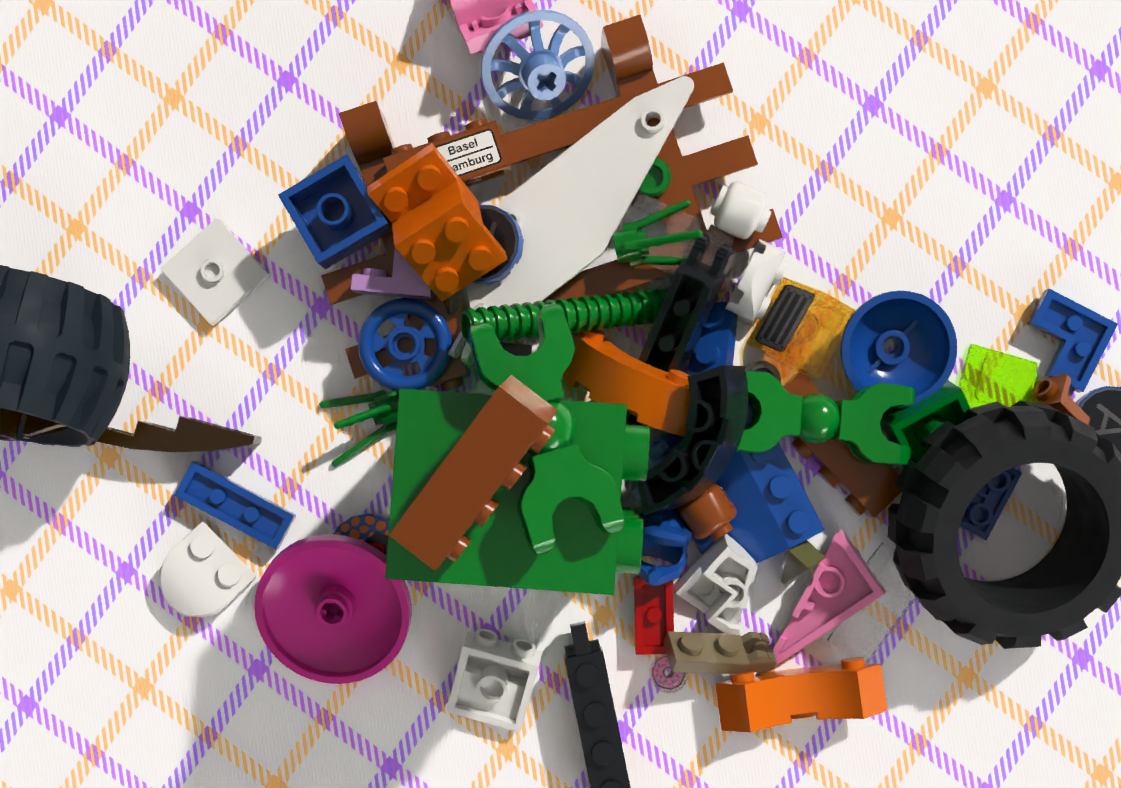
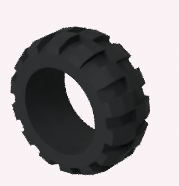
(1067, 582)

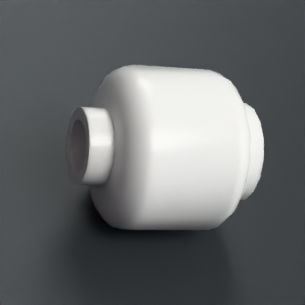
(740, 210)

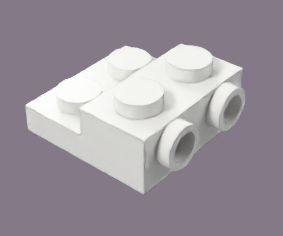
(494, 680)

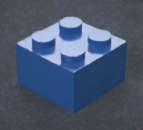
(334, 212)

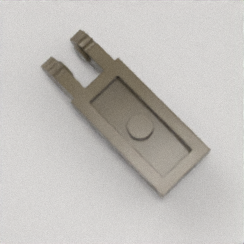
(718, 652)

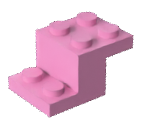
(481, 18)

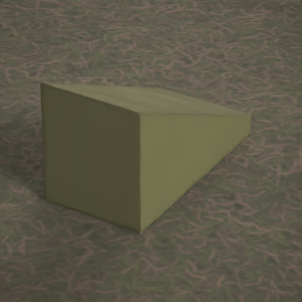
(800, 559)

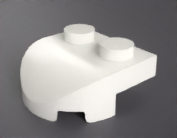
(760, 272)
(202, 574)

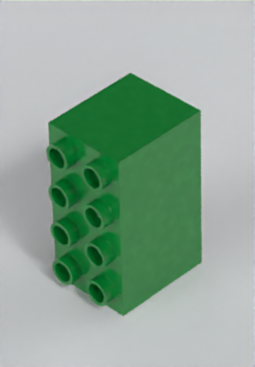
(499, 554)

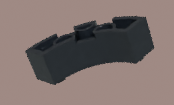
(713, 435)

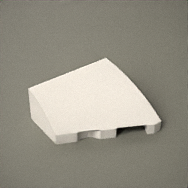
(720, 583)

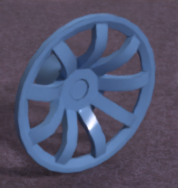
(540, 70)

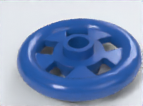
(397, 312)

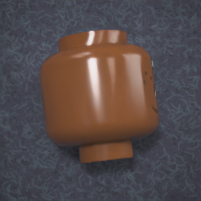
(709, 514)

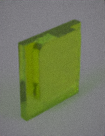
(996, 377)

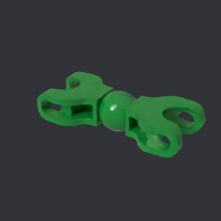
(821, 419)
(559, 467)

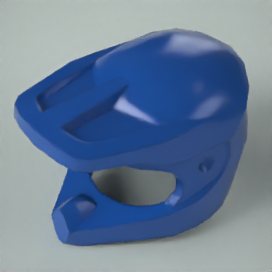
(664, 538)

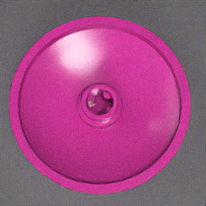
(332, 610)

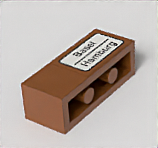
(473, 153)

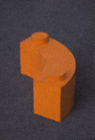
(617, 378)
(777, 697)

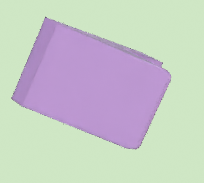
(402, 284)

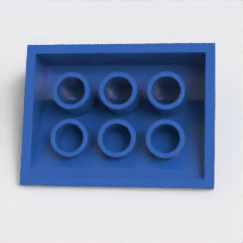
(768, 501)

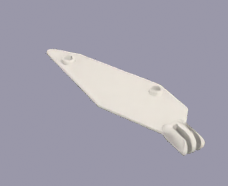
(580, 200)

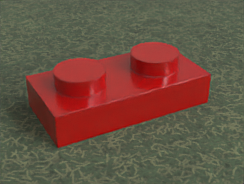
(652, 616)

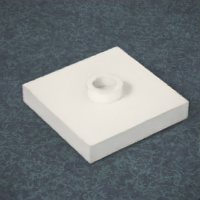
(214, 271)

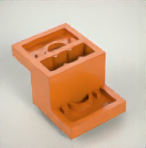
(436, 222)

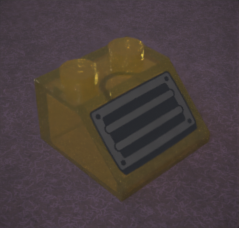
(801, 328)

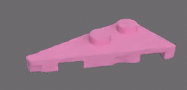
(835, 593)

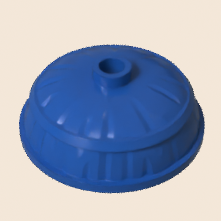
(921, 337)

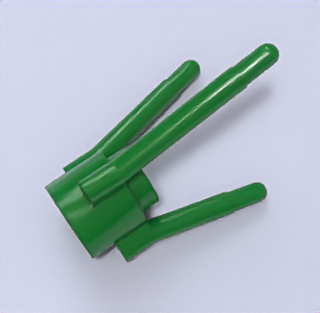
(632, 244)
(383, 411)

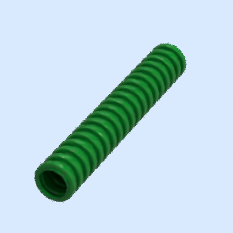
(581, 313)

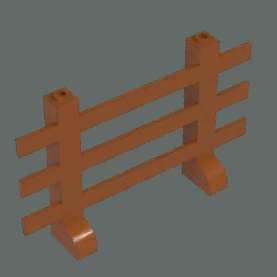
(632, 74)

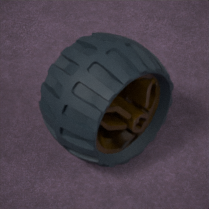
(58, 360)

